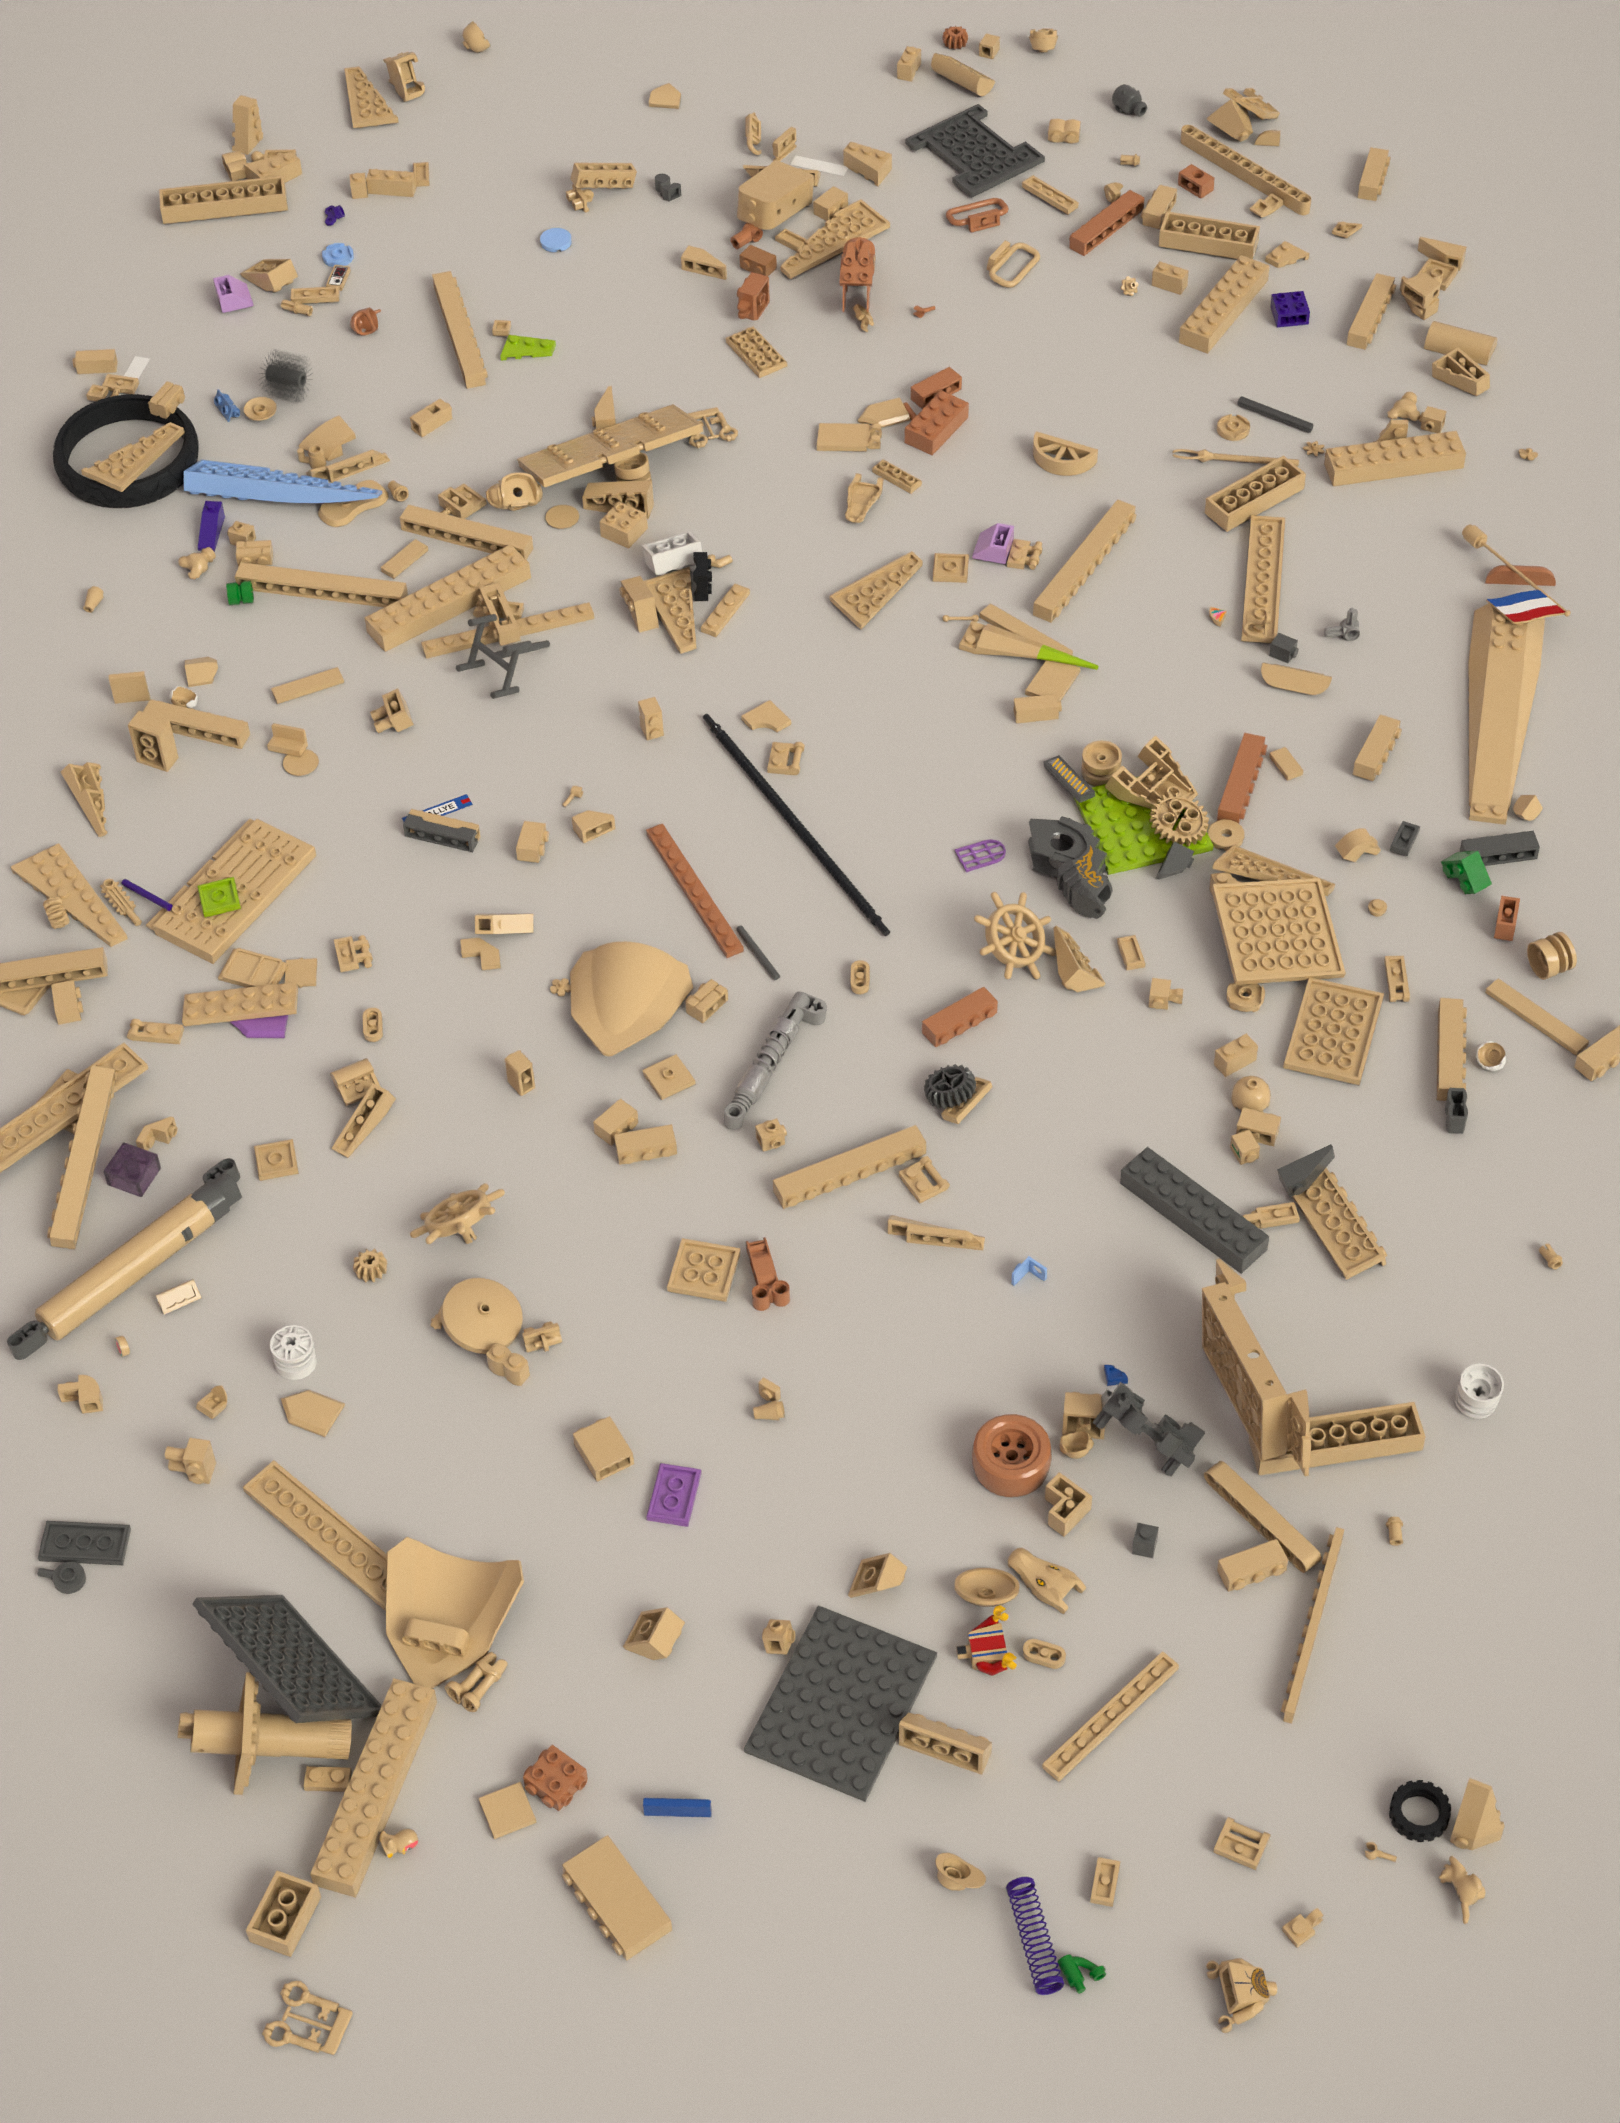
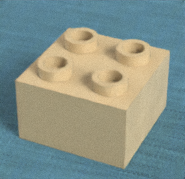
(623, 525)
(1080, 1413)

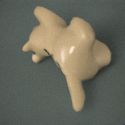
(1467, 1887)

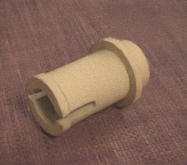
(1130, 160)
(1554, 1260)
(1395, 1533)

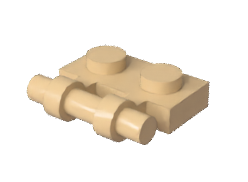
(1019, 554)
(347, 955)

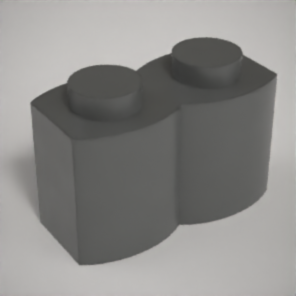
(1456, 1110)

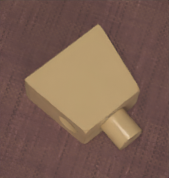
(1422, 289)

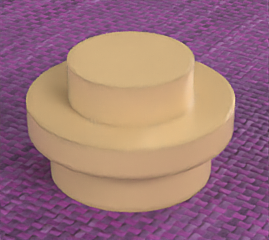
(1377, 907)

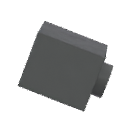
(1283, 648)
(1145, 1540)

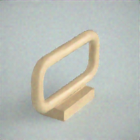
(1002, 254)

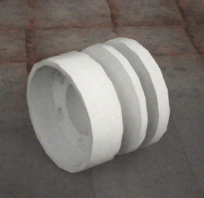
(293, 1352)
(1479, 1391)

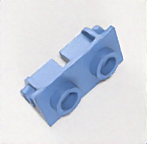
(226, 405)

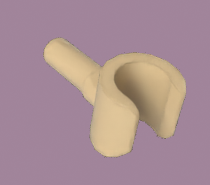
(575, 792)
(1377, 1853)

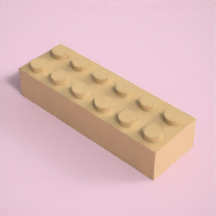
(1208, 236)
(1255, 493)

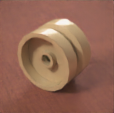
(1100, 762)

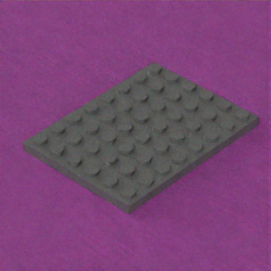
(288, 1658)
(840, 1703)

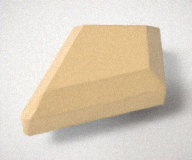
(1346, 229)

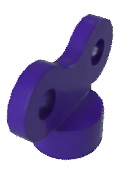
(336, 212)

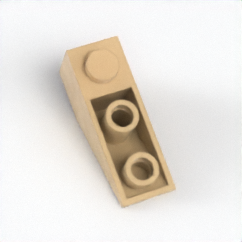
(1443, 251)
(503, 923)

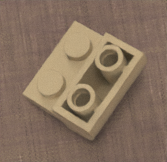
(354, 1081)

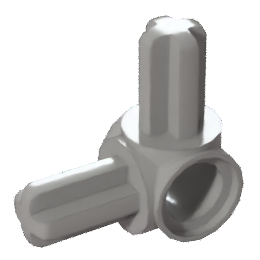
(1348, 627)

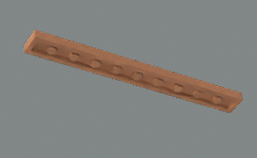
(695, 891)

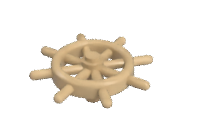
(1015, 935)
(458, 1214)

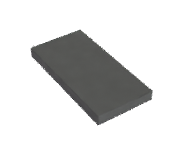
(84, 1542)

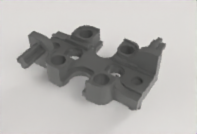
(1167, 1434)

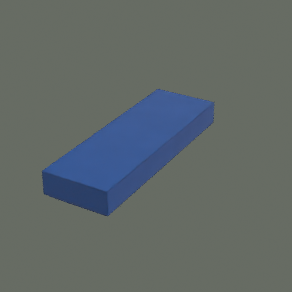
(677, 1807)

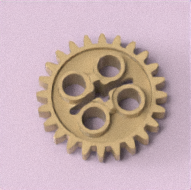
(1191, 826)

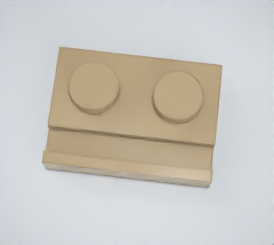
(784, 144)

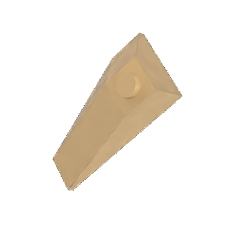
(1477, 1818)

